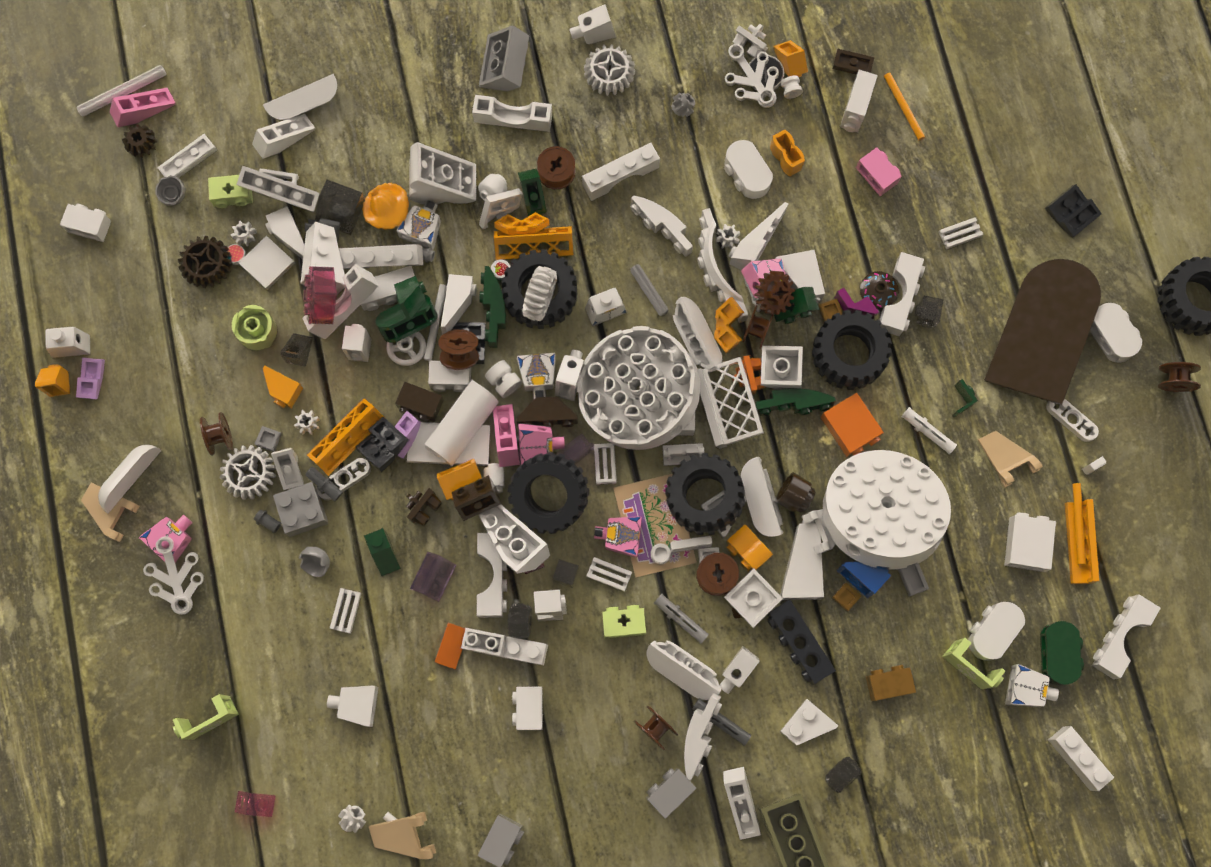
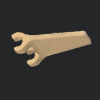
(1007, 456)
(106, 521)
(402, 837)

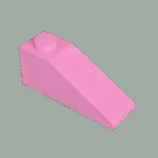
(140, 106)
(506, 436)

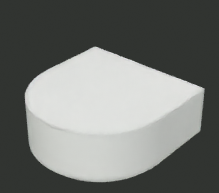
(1094, 465)

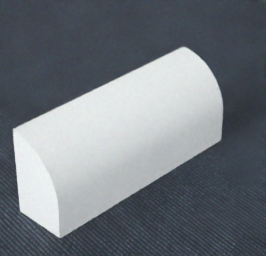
(461, 423)

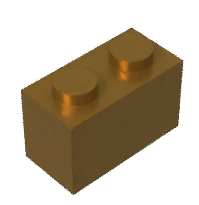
(890, 684)

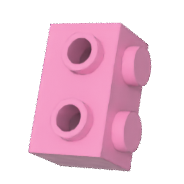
(878, 171)

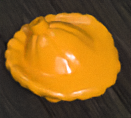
(386, 206)

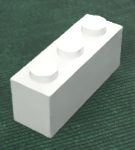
(385, 292)
(1081, 758)

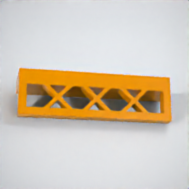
(546, 235)
(347, 437)
(1082, 573)

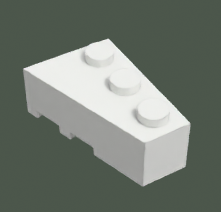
(322, 251)

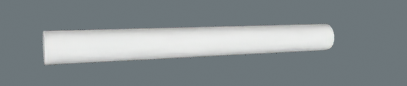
(434, 327)

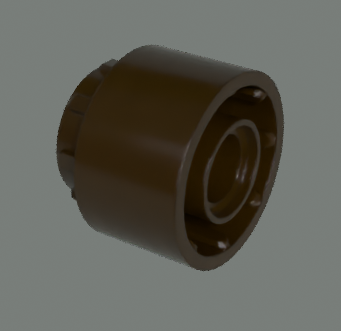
(795, 493)

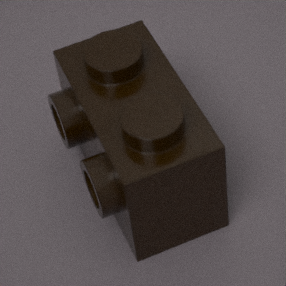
(419, 402)
(476, 498)

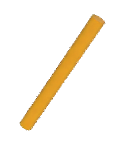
(904, 106)
(1079, 524)

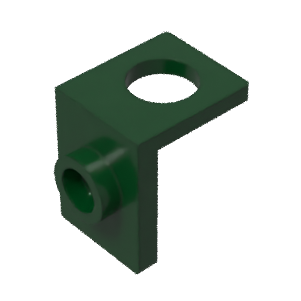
(968, 395)

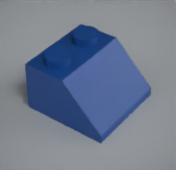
(864, 577)

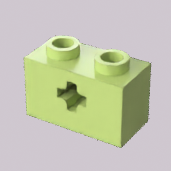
(225, 192)
(633, 628)

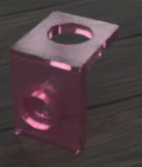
(255, 804)

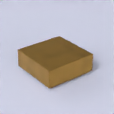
(829, 308)
(846, 596)

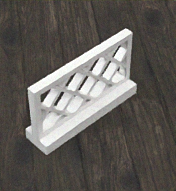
(714, 412)

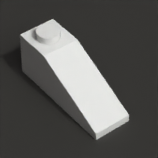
(281, 135)
(285, 230)
(457, 299)
(741, 803)

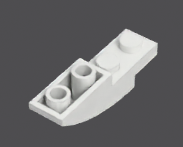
(657, 218)
(504, 646)
(696, 742)

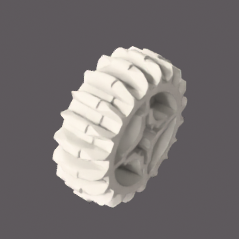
(595, 66)
(539, 293)
(244, 479)

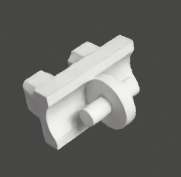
(757, 45)

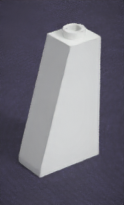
(804, 568)

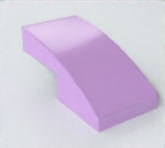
(91, 378)
(409, 427)

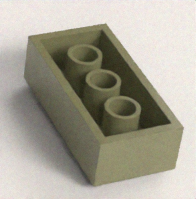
(793, 833)

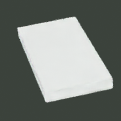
(476, 449)

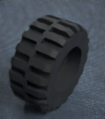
(523, 270)
(1175, 300)
(863, 328)
(693, 471)
(532, 513)

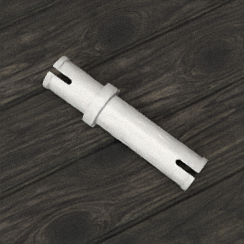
(927, 429)

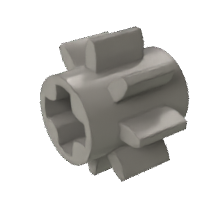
(683, 104)

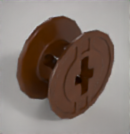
(550, 159)
(758, 327)
(461, 355)
(1179, 377)
(216, 433)
(708, 582)
(655, 727)

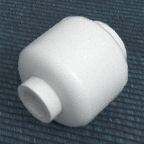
(492, 185)

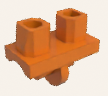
(751, 365)

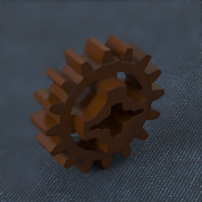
(774, 292)

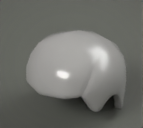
(170, 190)
(314, 561)

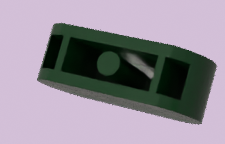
(396, 327)
(1061, 653)

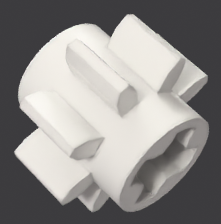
(243, 233)
(728, 242)
(312, 423)
(352, 818)

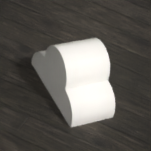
(440, 176)

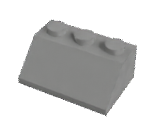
(504, 59)

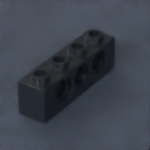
(811, 647)

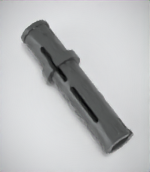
(725, 724)

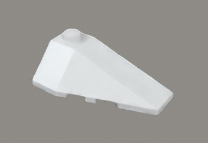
(755, 242)
(513, 540)

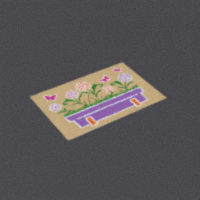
(658, 526)

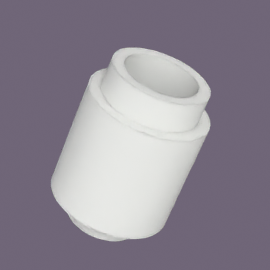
(496, 474)

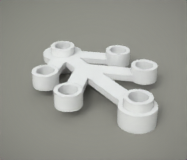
(753, 78)
(174, 578)

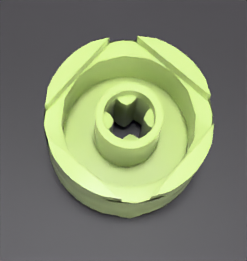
(248, 319)

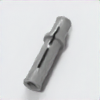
(662, 601)

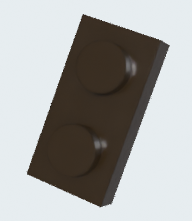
(852, 62)

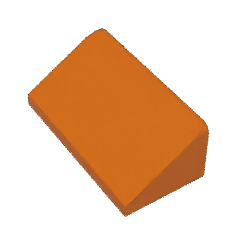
(450, 647)

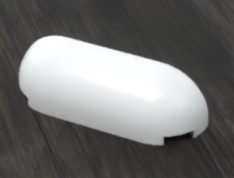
(302, 99)
(696, 334)
(126, 475)
(761, 498)
(683, 669)

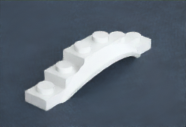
(706, 260)

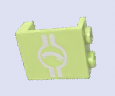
(954, 657)
(226, 712)

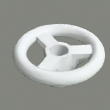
(399, 347)

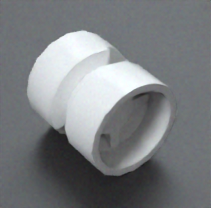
(501, 376)

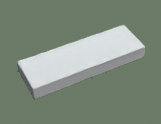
(188, 157)

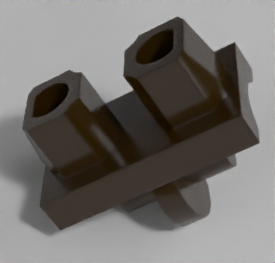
(428, 499)

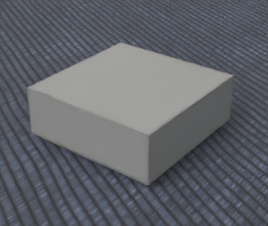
(268, 439)

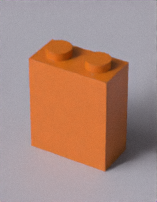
(852, 425)

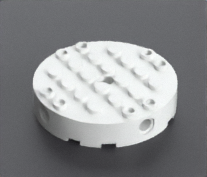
(666, 392)
(886, 509)

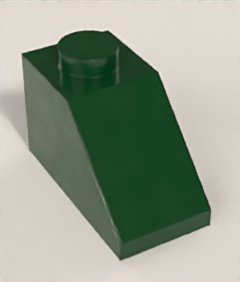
(532, 191)
(410, 295)
(382, 552)

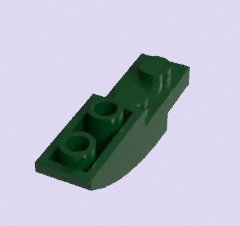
(494, 304)
(801, 400)

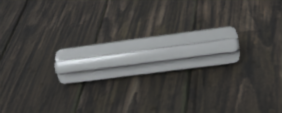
(649, 290)

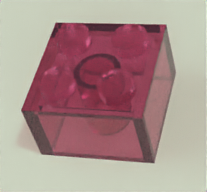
(320, 295)

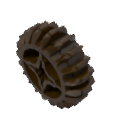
(202, 275)

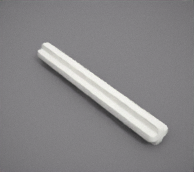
(121, 90)

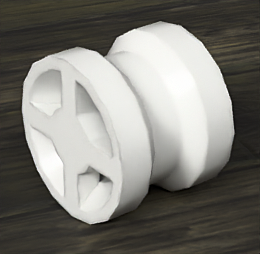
(791, 87)

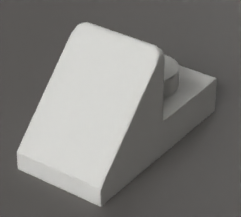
(287, 468)

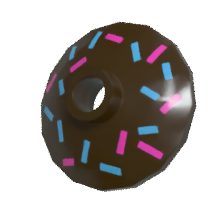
(879, 298)

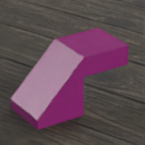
(864, 305)

